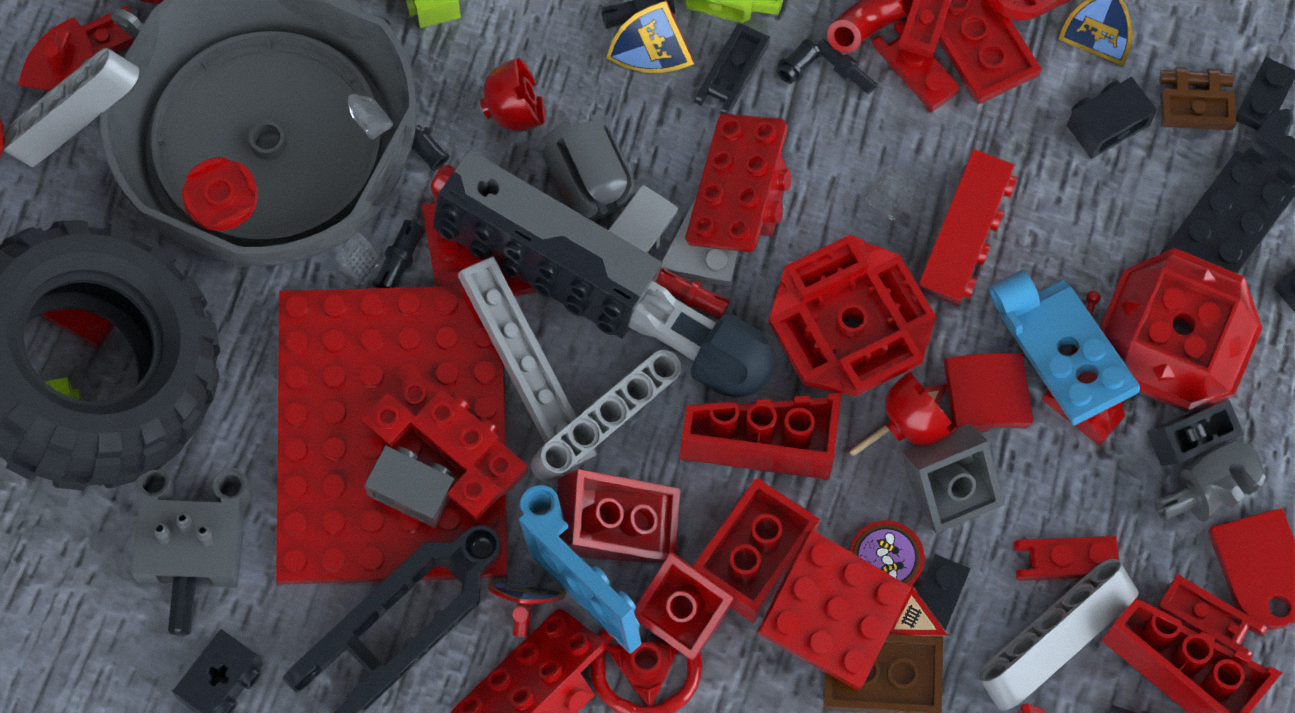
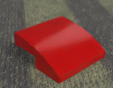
(988, 391)

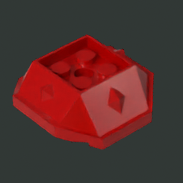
(859, 284)
(1177, 367)

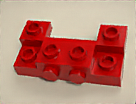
(455, 435)

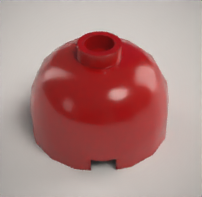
(511, 97)
(915, 413)

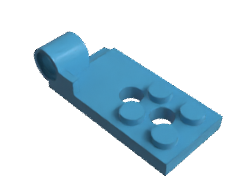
(1058, 318)
(584, 584)

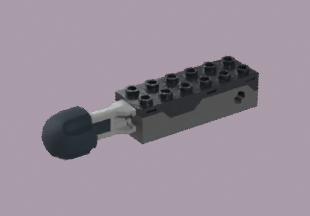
(590, 272)

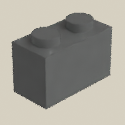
(410, 485)

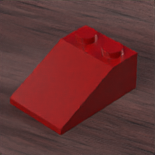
(618, 517)

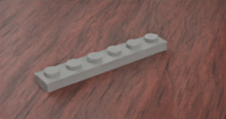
(520, 351)

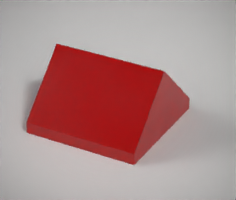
(683, 606)

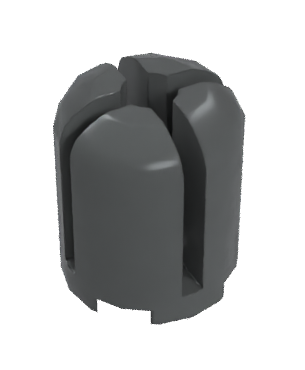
(588, 168)

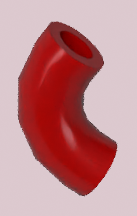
(863, 20)

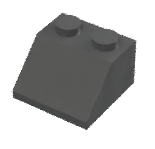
(954, 478)

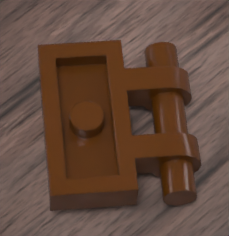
(1197, 108)

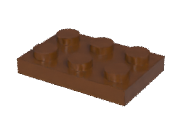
(900, 681)

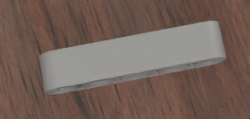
(70, 107)
(593, 425)
(1058, 634)

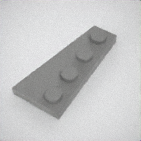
(699, 263)

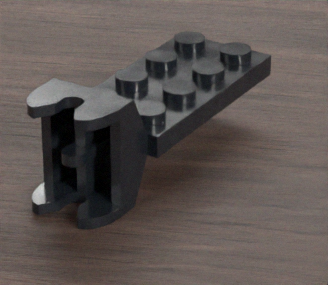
(1243, 199)

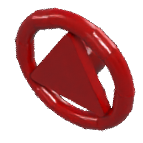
(646, 672)

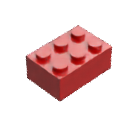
(756, 547)

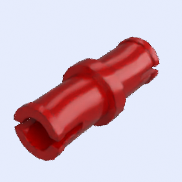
(693, 294)

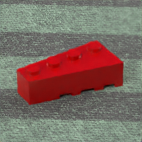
(966, 228)
(765, 435)
(1188, 664)

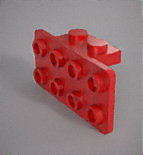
(740, 184)
(540, 672)

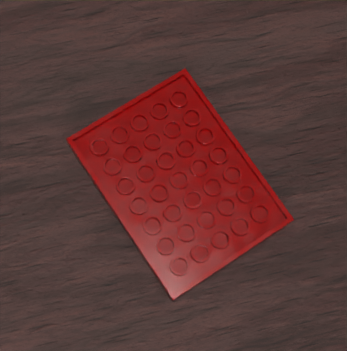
(333, 367)

